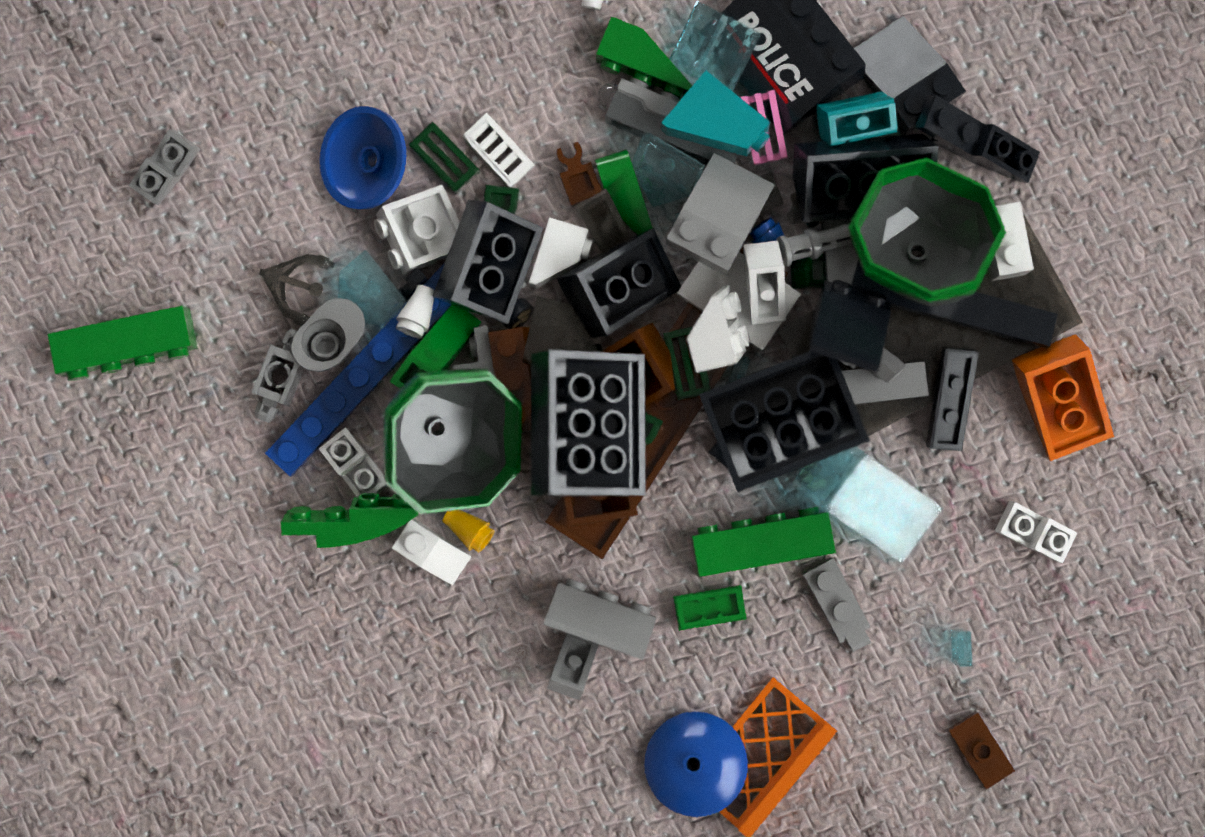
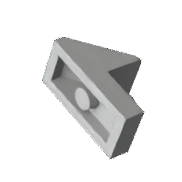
(479, 348)
(572, 666)

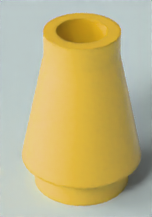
(469, 529)

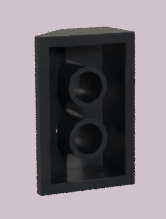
(488, 261)

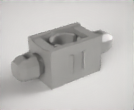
(267, 408)

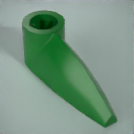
(622, 185)

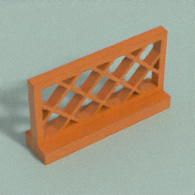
(791, 768)

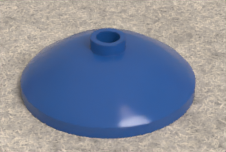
(351, 153)
(721, 761)

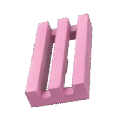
(769, 157)

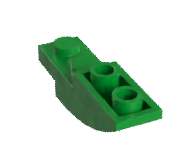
(335, 527)

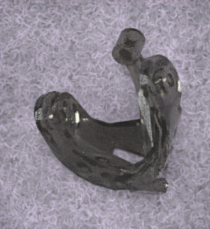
(277, 276)

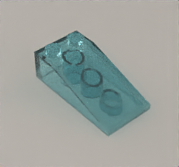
(869, 500)

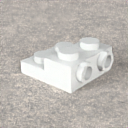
(418, 229)

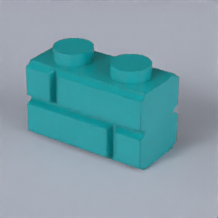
(857, 118)

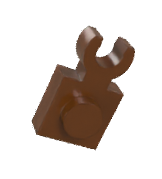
(579, 180)

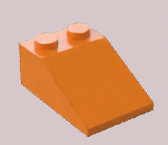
(1063, 396)

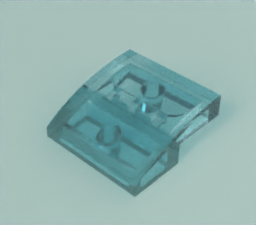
(714, 44)

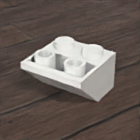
(717, 335)

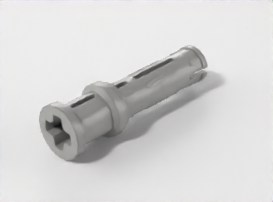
(812, 243)

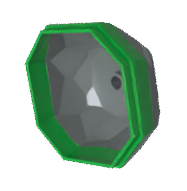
(929, 212)
(469, 454)

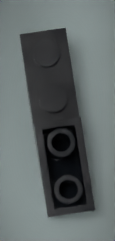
(976, 141)

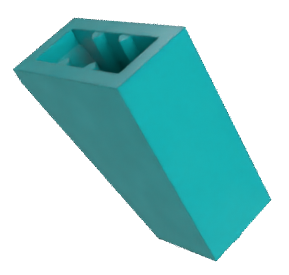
(717, 119)

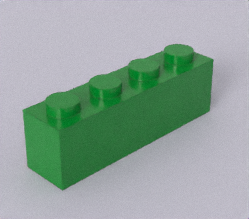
(122, 342)
(762, 543)

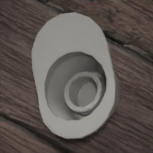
(328, 335)

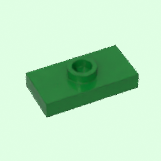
(709, 607)

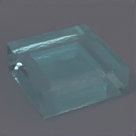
(961, 647)

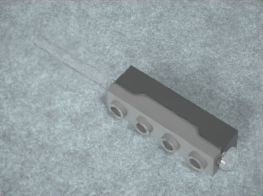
(642, 111)

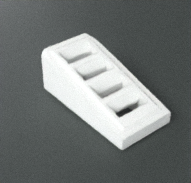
(507, 143)

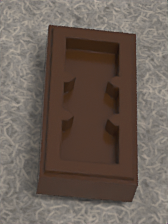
(981, 750)

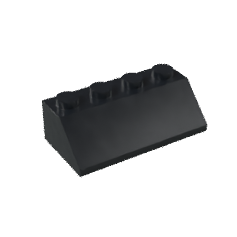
(836, 178)

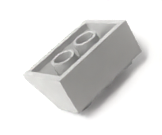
(601, 618)

